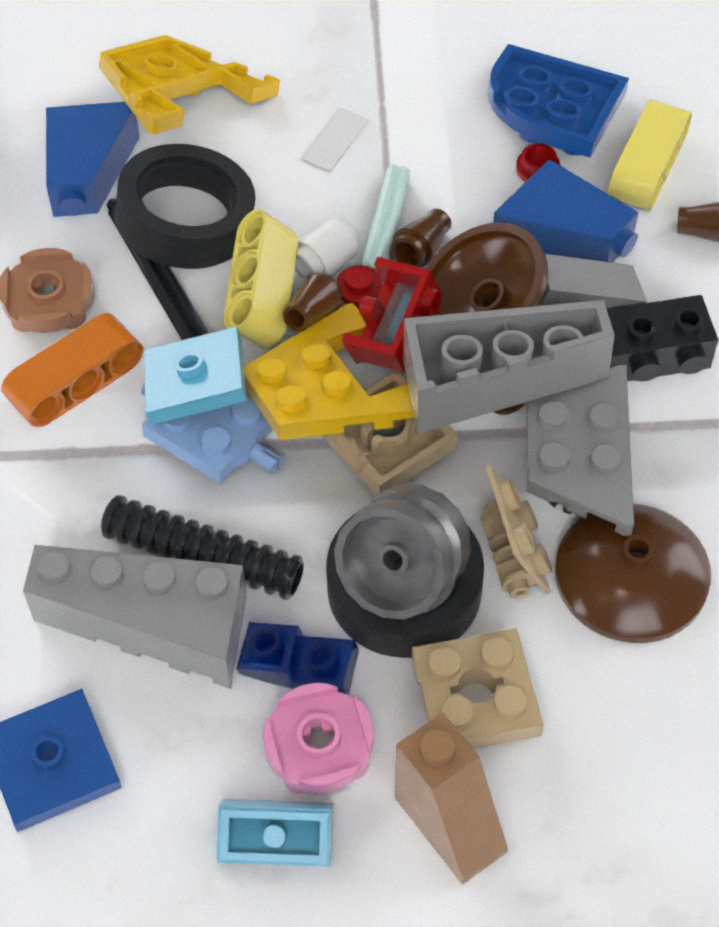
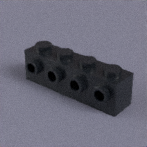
(663, 338)

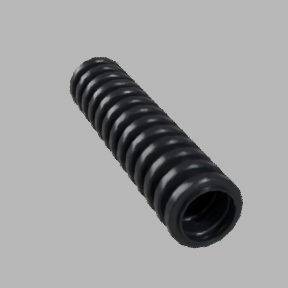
(191, 542)

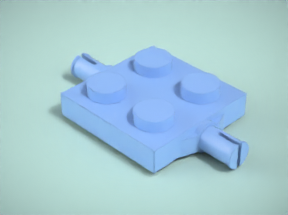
(218, 439)

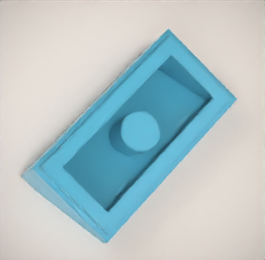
(275, 832)

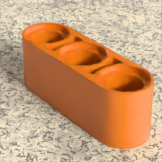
(72, 370)

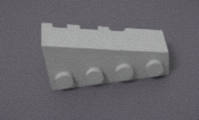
(502, 358)
(144, 604)

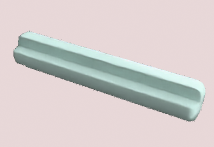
(387, 215)

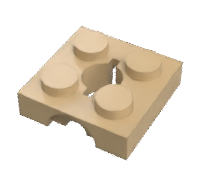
(391, 458)
(483, 660)

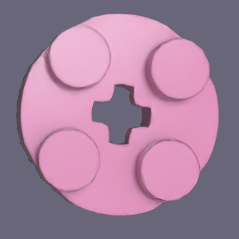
(323, 769)

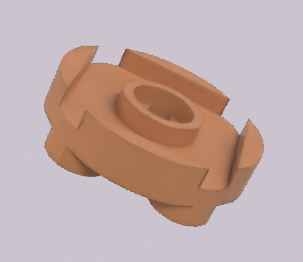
(50, 312)

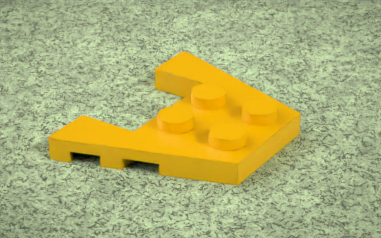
(165, 68)
(309, 389)

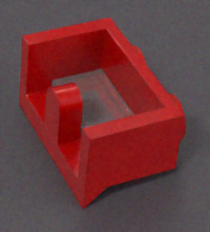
(405, 293)

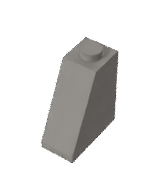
(591, 280)

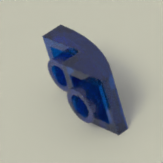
(290, 659)

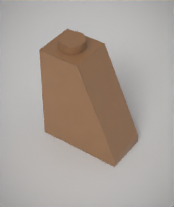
(449, 797)

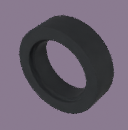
(190, 167)
(398, 636)

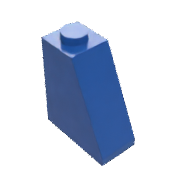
(86, 154)
(571, 216)

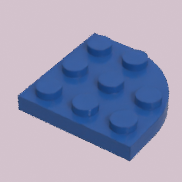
(554, 99)

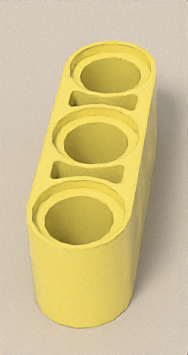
(649, 154)
(261, 278)

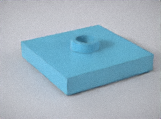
(194, 376)

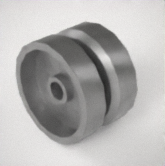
(402, 551)

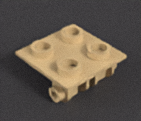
(510, 537)

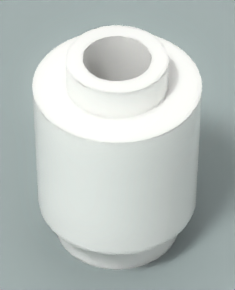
(326, 248)

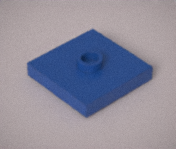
(53, 760)

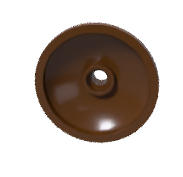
(490, 270)
(631, 595)

